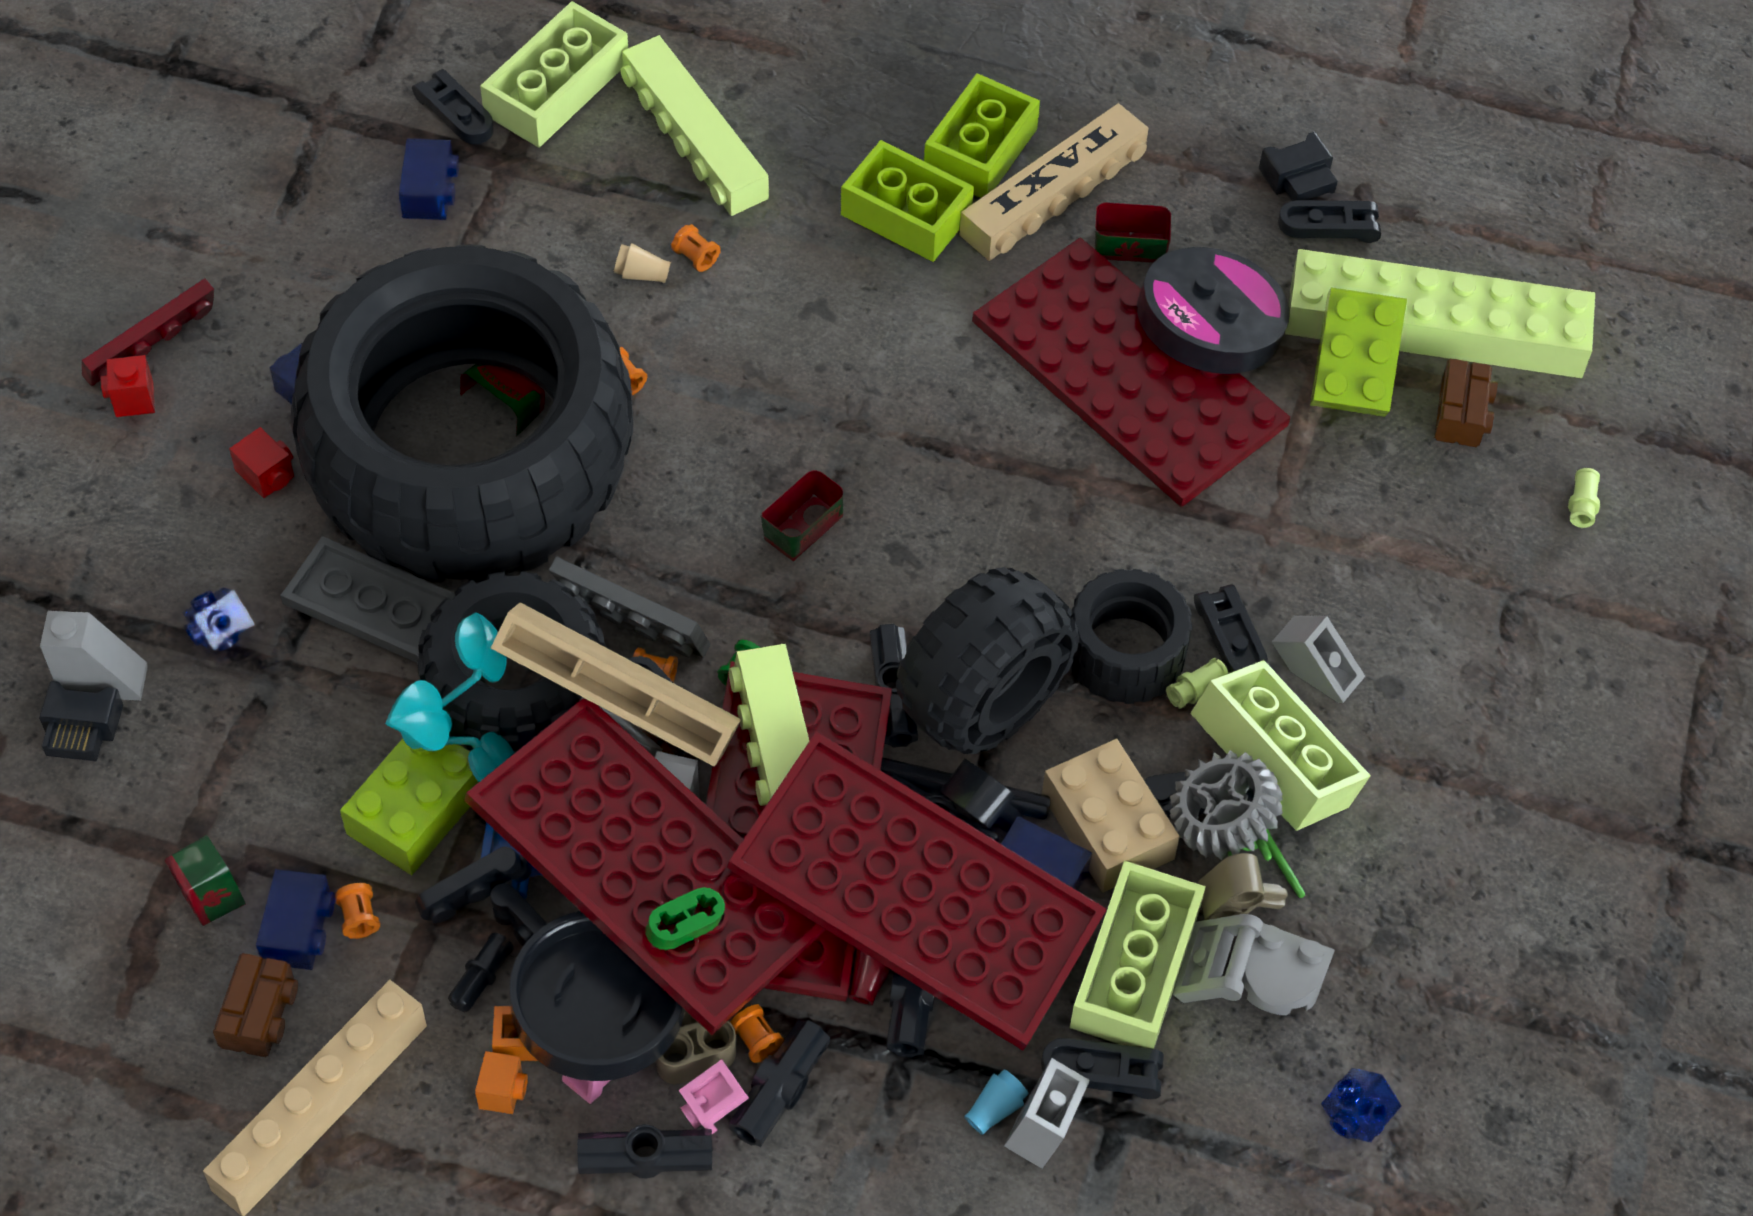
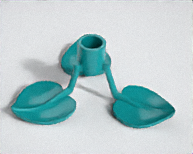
(419, 706)

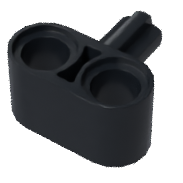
(981, 796)

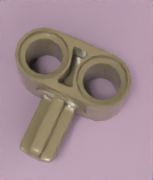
(1237, 888)
(699, 1057)

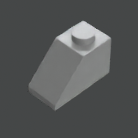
(1319, 656)
(1047, 1113)

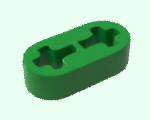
(681, 910)

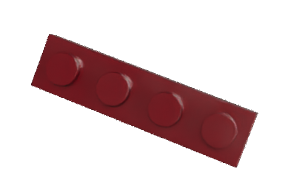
(159, 325)

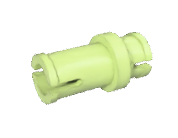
(1584, 502)
(1192, 685)

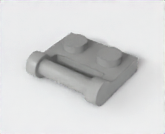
(1207, 955)

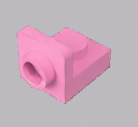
(711, 1096)

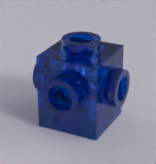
(216, 619)
(1361, 1105)

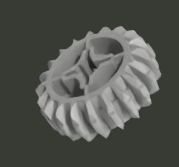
(1230, 818)

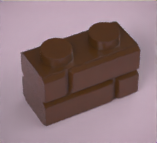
(1464, 403)
(254, 1005)

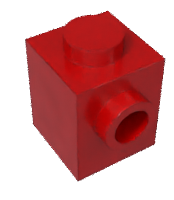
(129, 386)
(262, 462)

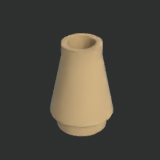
(640, 264)

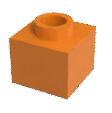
(504, 1033)
(500, 1083)

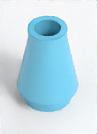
(997, 1101)

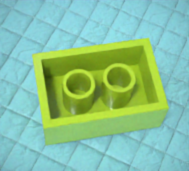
(983, 133)
(906, 200)
(1358, 352)
(410, 803)

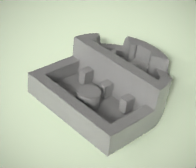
(1285, 971)

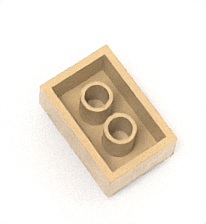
(1110, 812)

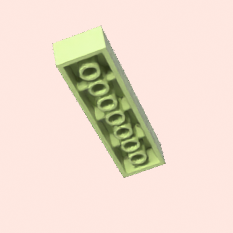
(1456, 312)

